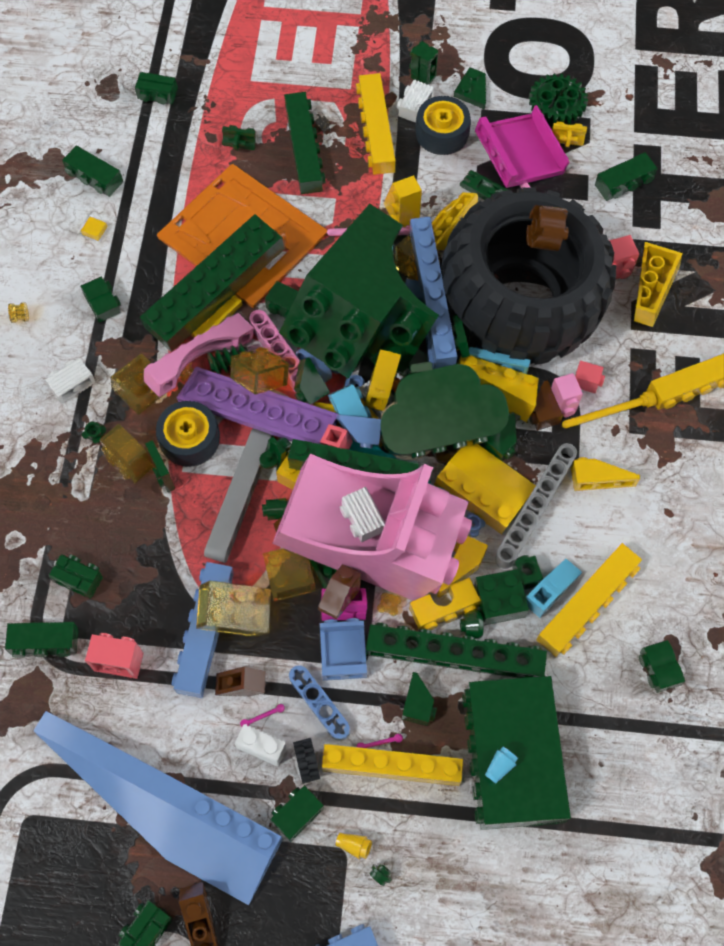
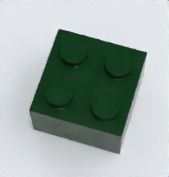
(501, 597)

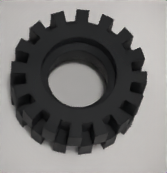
(306, 760)

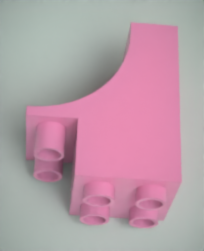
(417, 535)

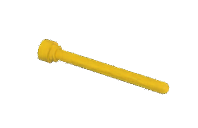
(646, 399)

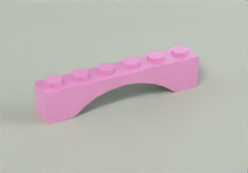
(164, 373)

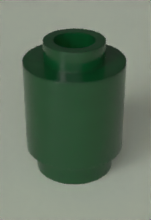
(274, 508)

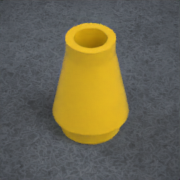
(356, 845)

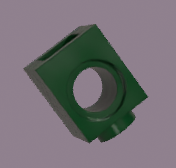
(531, 563)

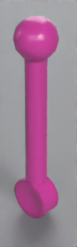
(279, 708)
(398, 738)

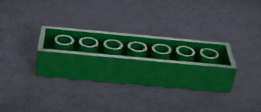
(212, 282)

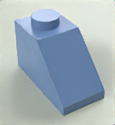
(362, 429)

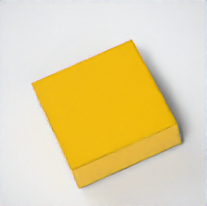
(94, 228)

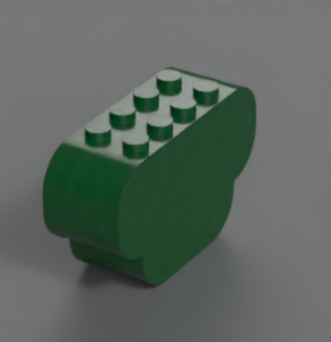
(442, 411)

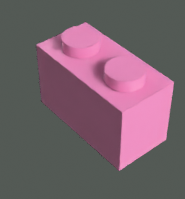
(567, 394)

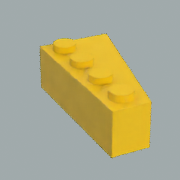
(656, 277)
(517, 387)

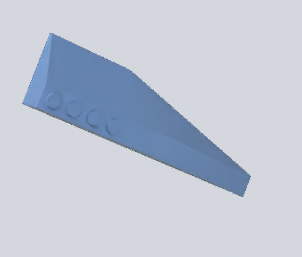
(167, 813)

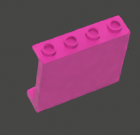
(522, 148)

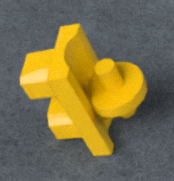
(569, 133)

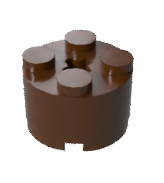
(547, 228)

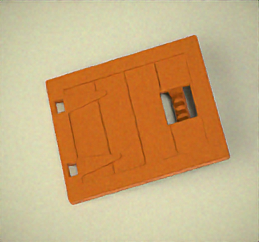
(221, 211)

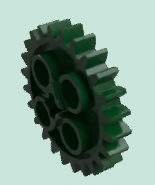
(554, 105)

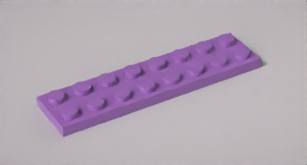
(263, 411)

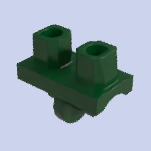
(239, 138)
(275, 453)

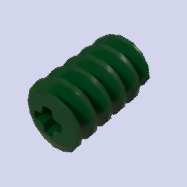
(223, 360)

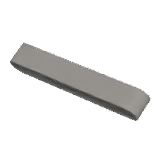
(237, 498)
(529, 511)

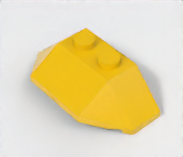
(450, 216)

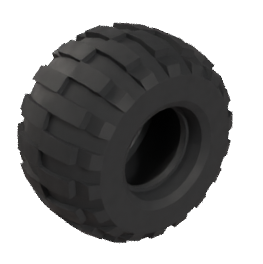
(517, 325)

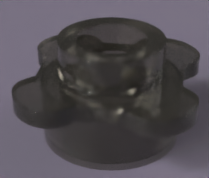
(323, 123)

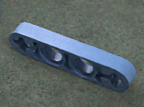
(317, 704)

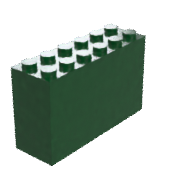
(524, 721)

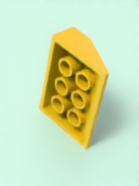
(488, 485)

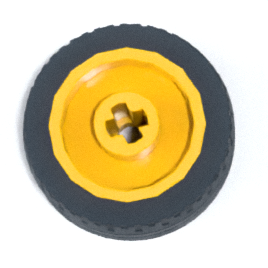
(442, 125)
(188, 433)

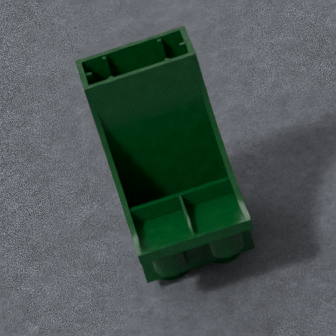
(358, 300)

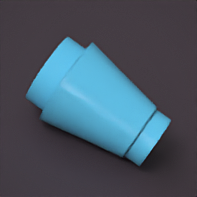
(501, 764)

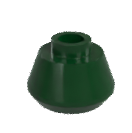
(472, 624)

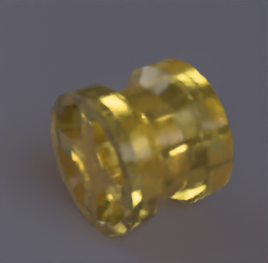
(18, 312)

